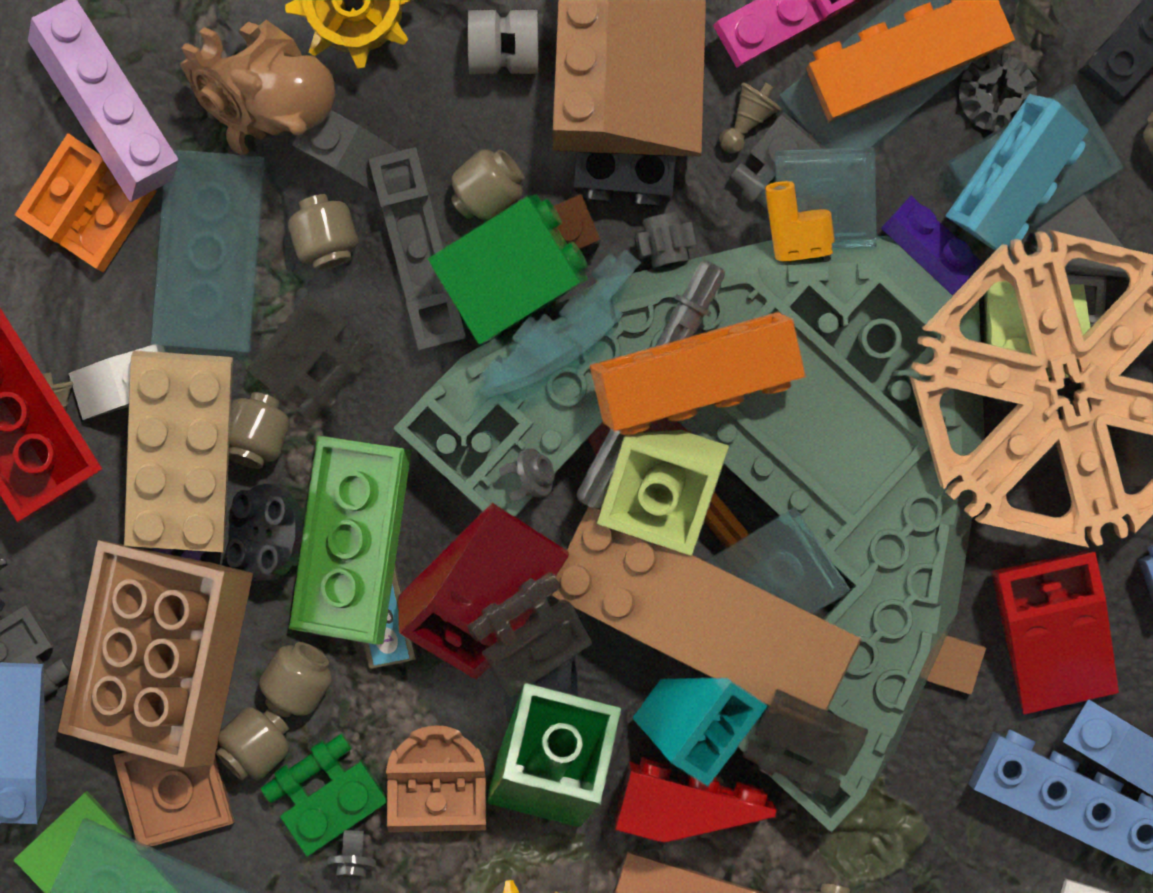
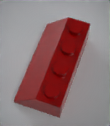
(39, 443)

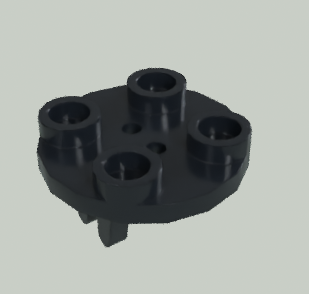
(265, 532)

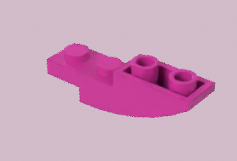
(771, 24)

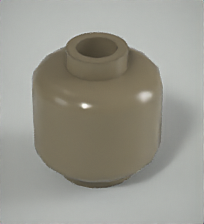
(487, 184)
(323, 232)
(256, 430)
(295, 680)
(253, 743)

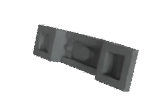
(415, 239)

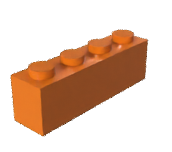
(907, 54)
(697, 373)

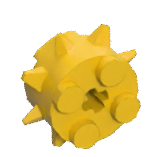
(353, 30)

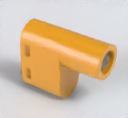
(797, 233)

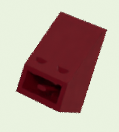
(470, 574)

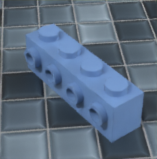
(1067, 799)

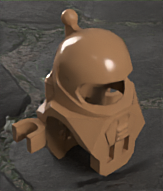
(261, 87)

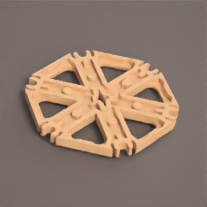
(1023, 379)

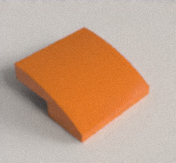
(82, 204)

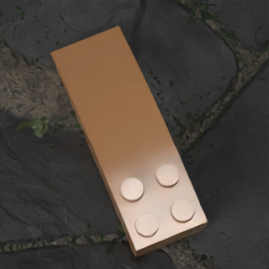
(704, 615)

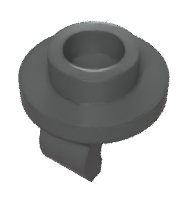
(534, 472)
(351, 863)

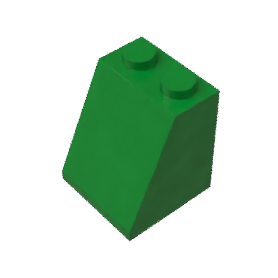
(509, 268)
(554, 756)

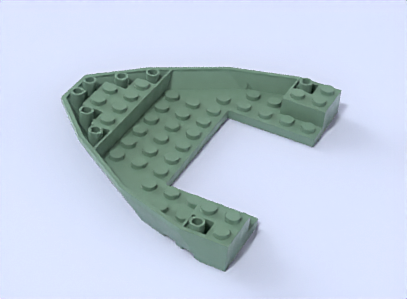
(833, 445)

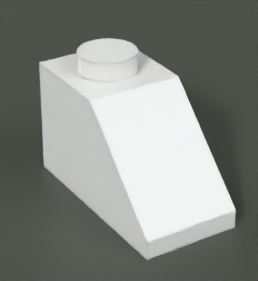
(105, 384)

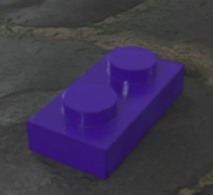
(931, 244)

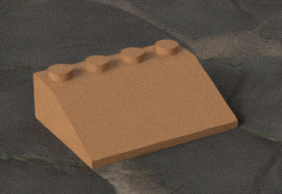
(629, 76)
(155, 654)

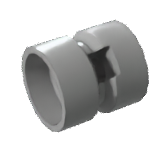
(484, 41)

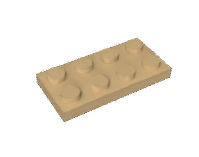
(178, 451)

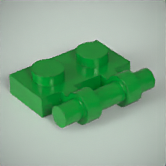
(334, 806)

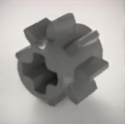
(665, 240)

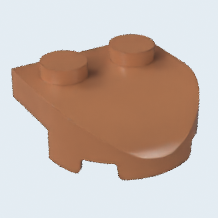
(436, 783)

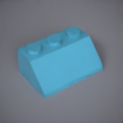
(1019, 172)

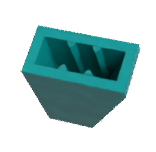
(698, 722)

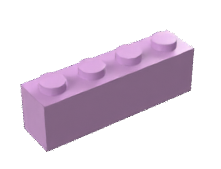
(102, 99)

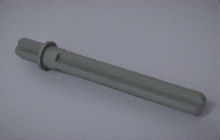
(682, 324)

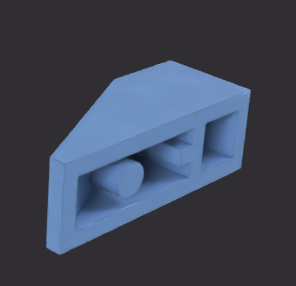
(22, 743)
(1114, 745)

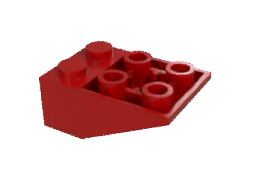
(1057, 630)
(677, 806)

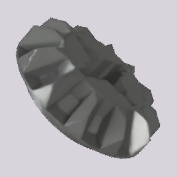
(986, 71)

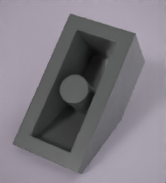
(343, 148)
(1082, 220)

